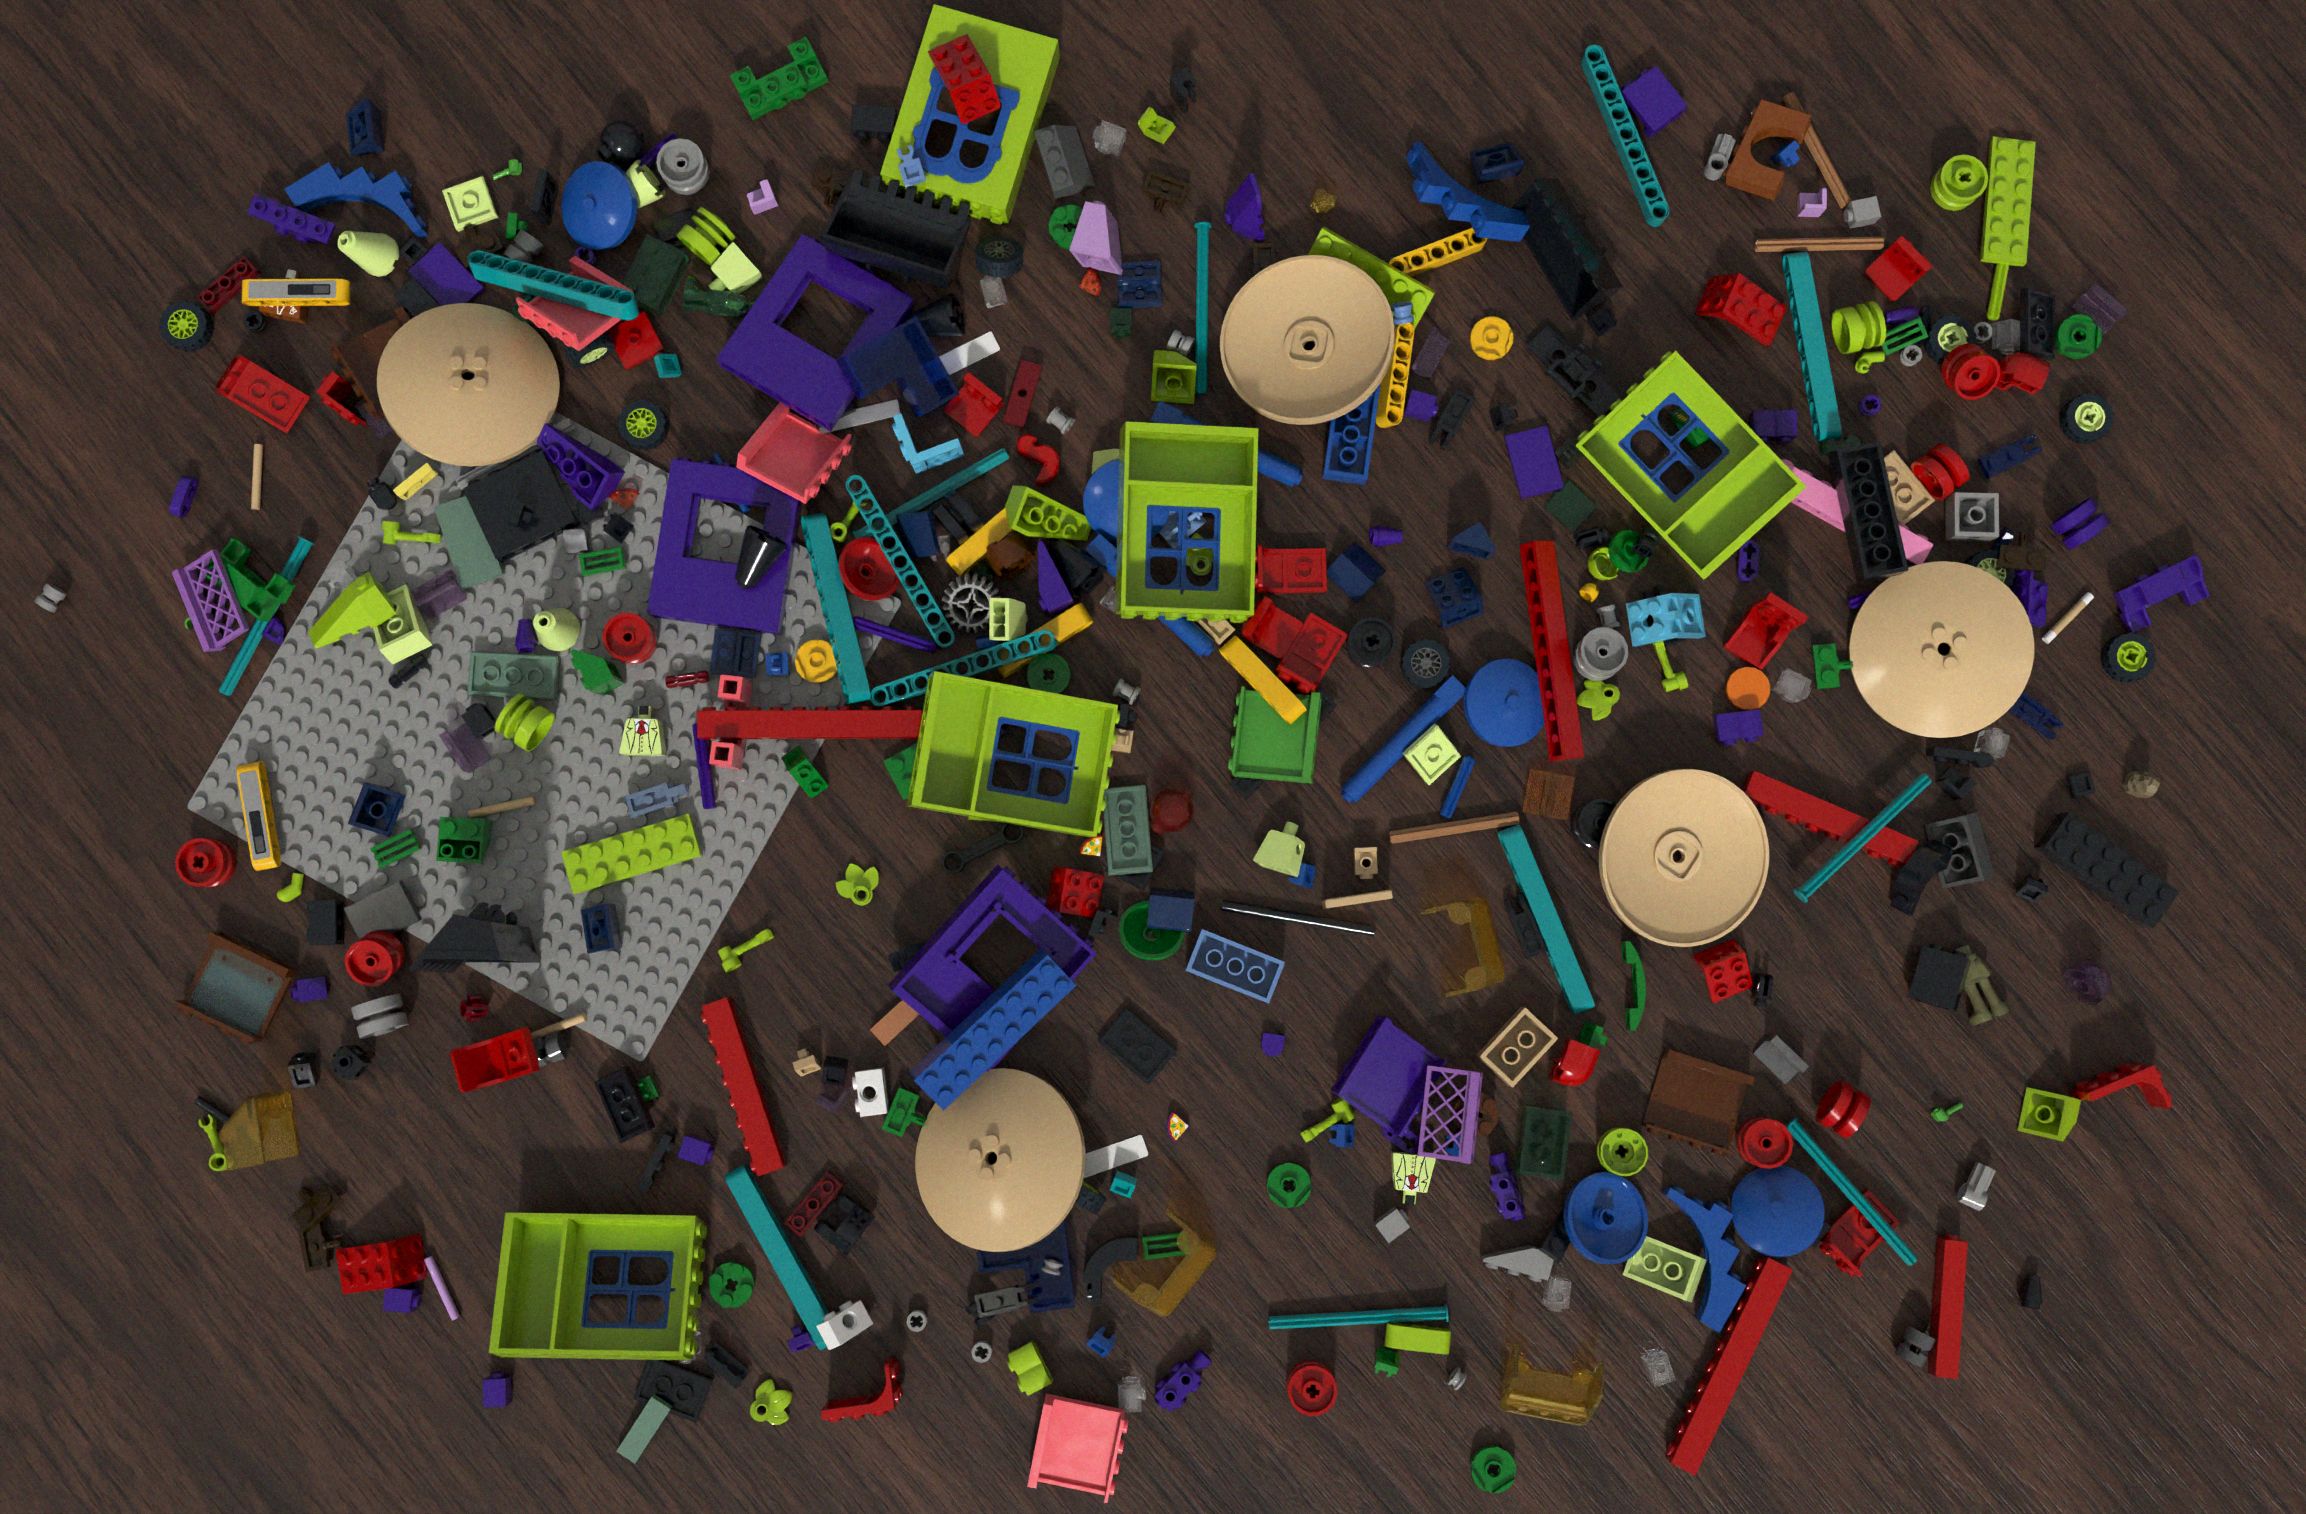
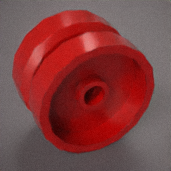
(1970, 371)
(1940, 471)
(619, 630)
(205, 862)
(374, 958)
(1843, 1108)
(1751, 1137)
(1313, 1401)

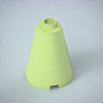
(645, 184)
(370, 251)
(557, 628)

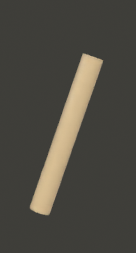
(257, 476)
(505, 806)
(560, 1025)

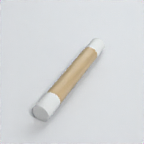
(2067, 618)

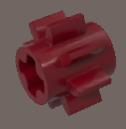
(473, 1008)

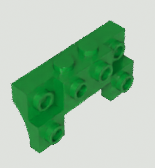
(783, 84)
(251, 591)

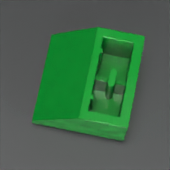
(598, 673)
(463, 839)

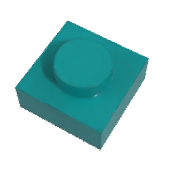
(667, 365)
(1123, 1184)

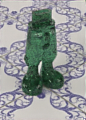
(714, 301)

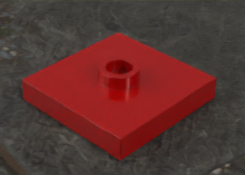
(635, 340)

